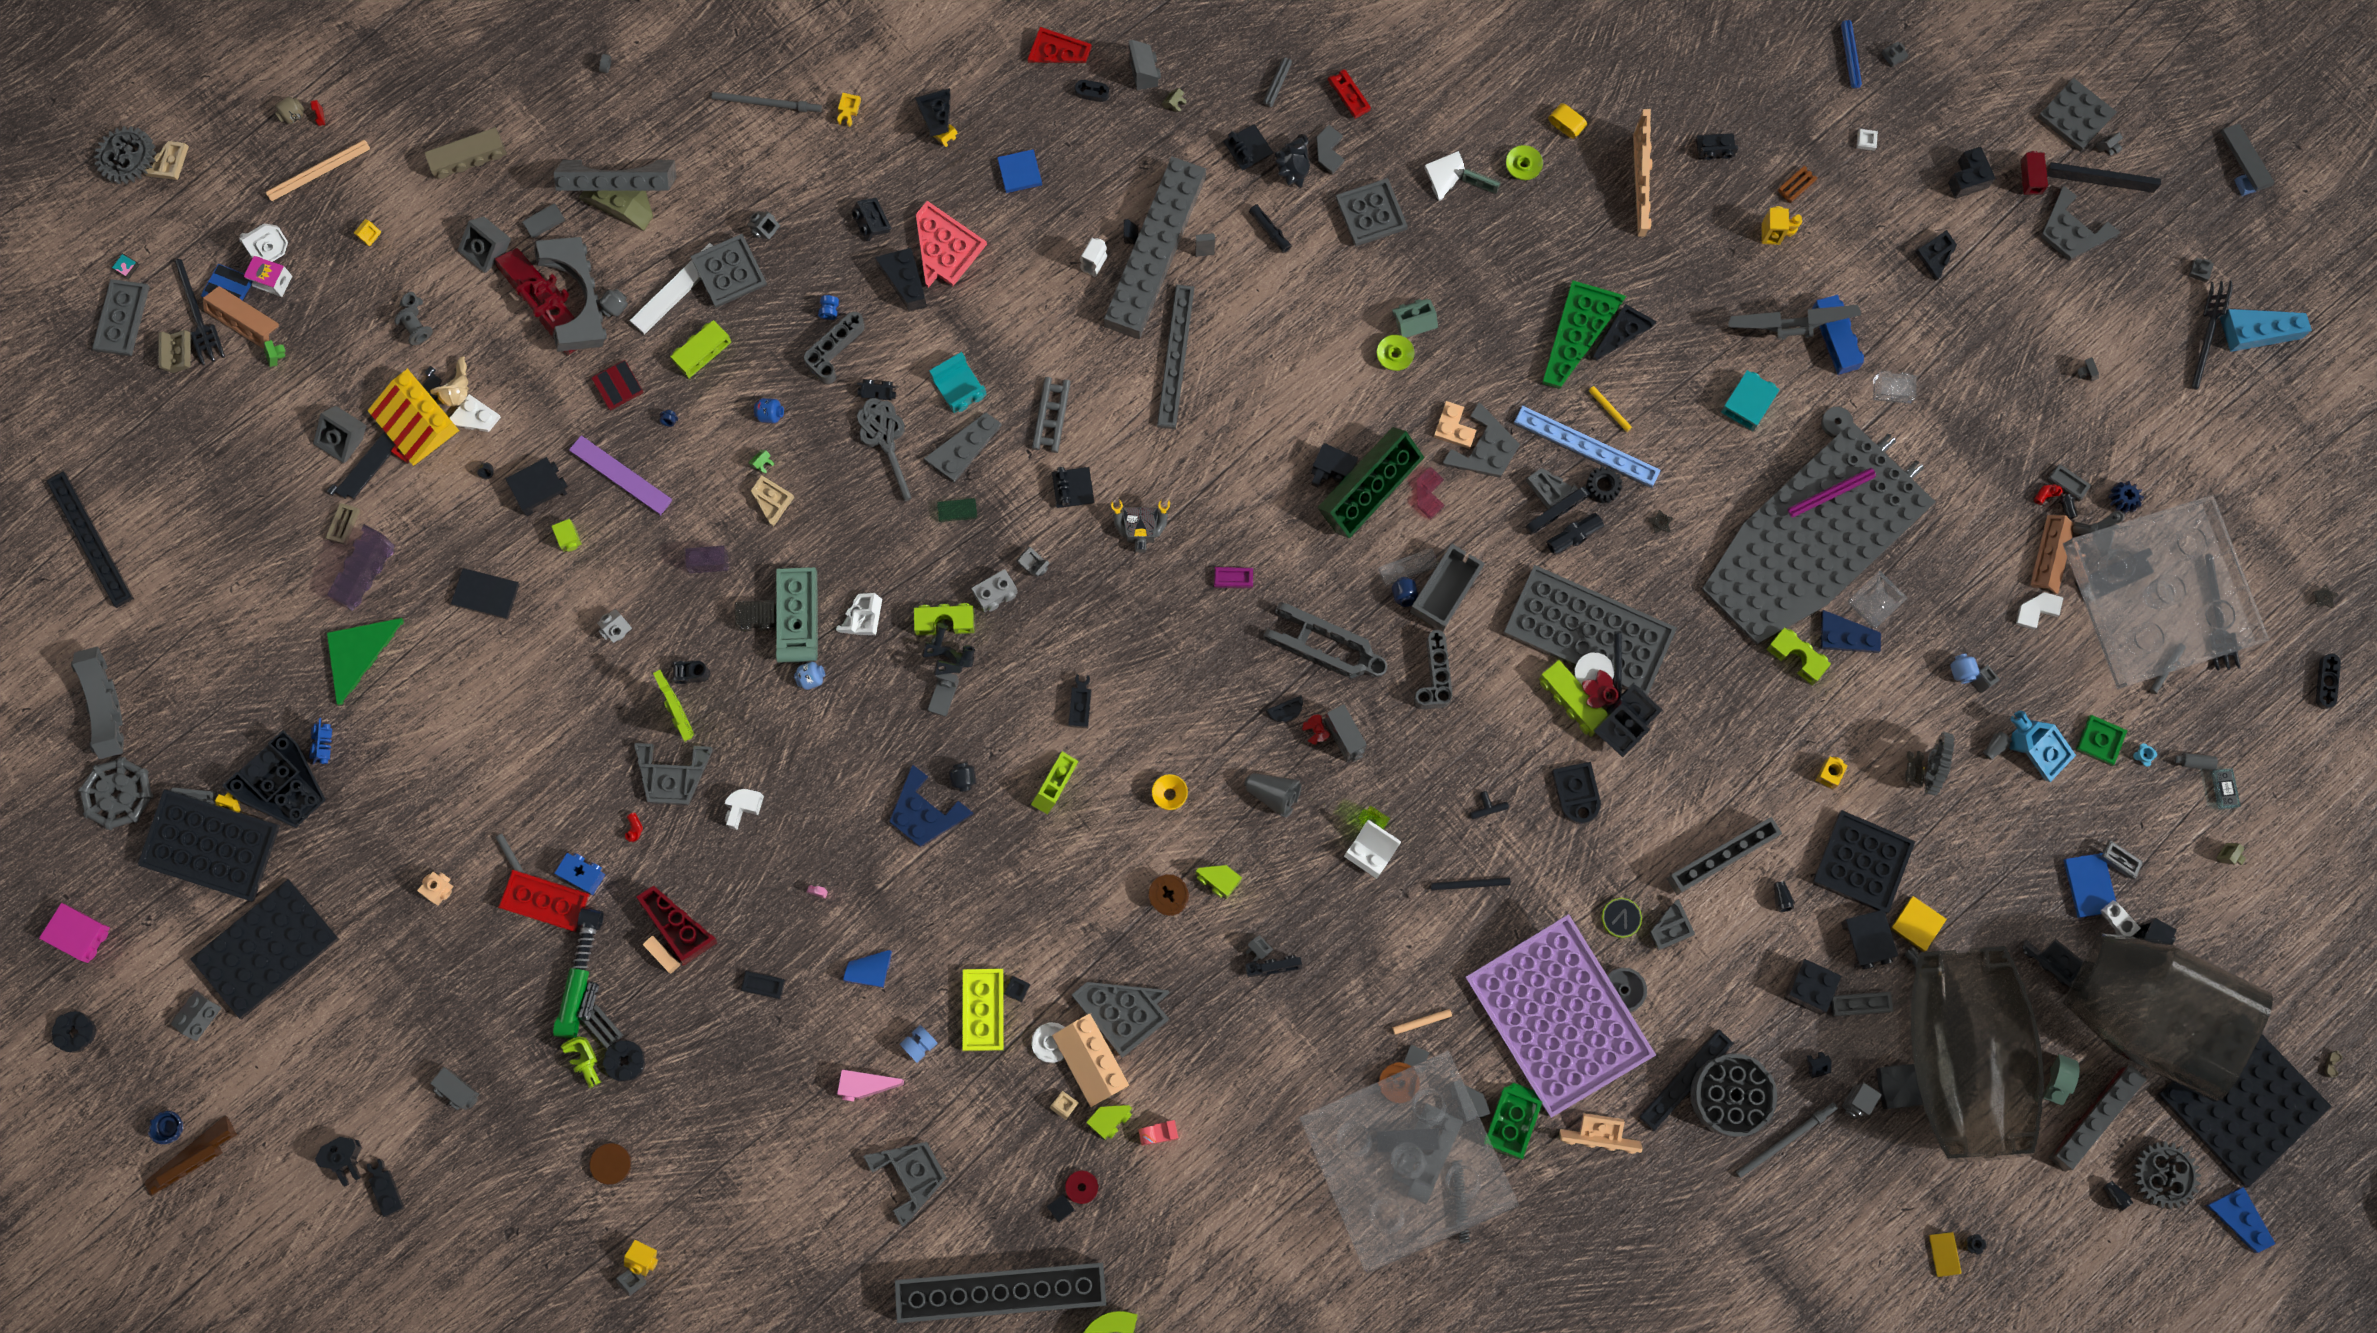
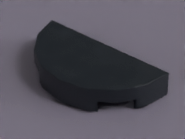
(1286, 711)

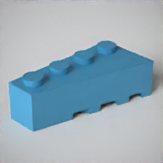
(2260, 328)

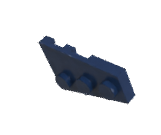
(1847, 635)

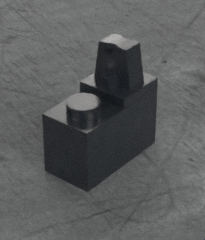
(1332, 463)

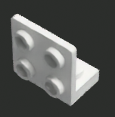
(1372, 849)

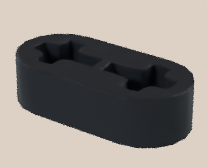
(1091, 91)

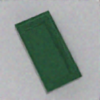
(957, 510)

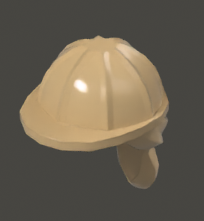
(456, 390)

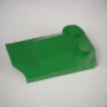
(1514, 1120)

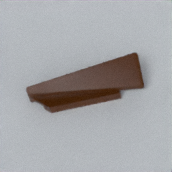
(193, 1156)

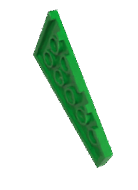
(1582, 321)

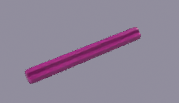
(1831, 492)

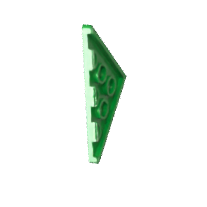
(356, 651)

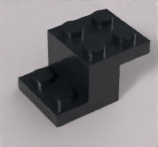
(1628, 719)

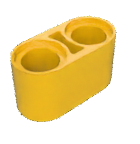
(1567, 121)

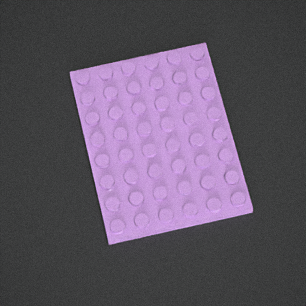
(1560, 1016)

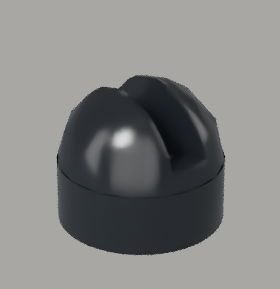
(482, 472)

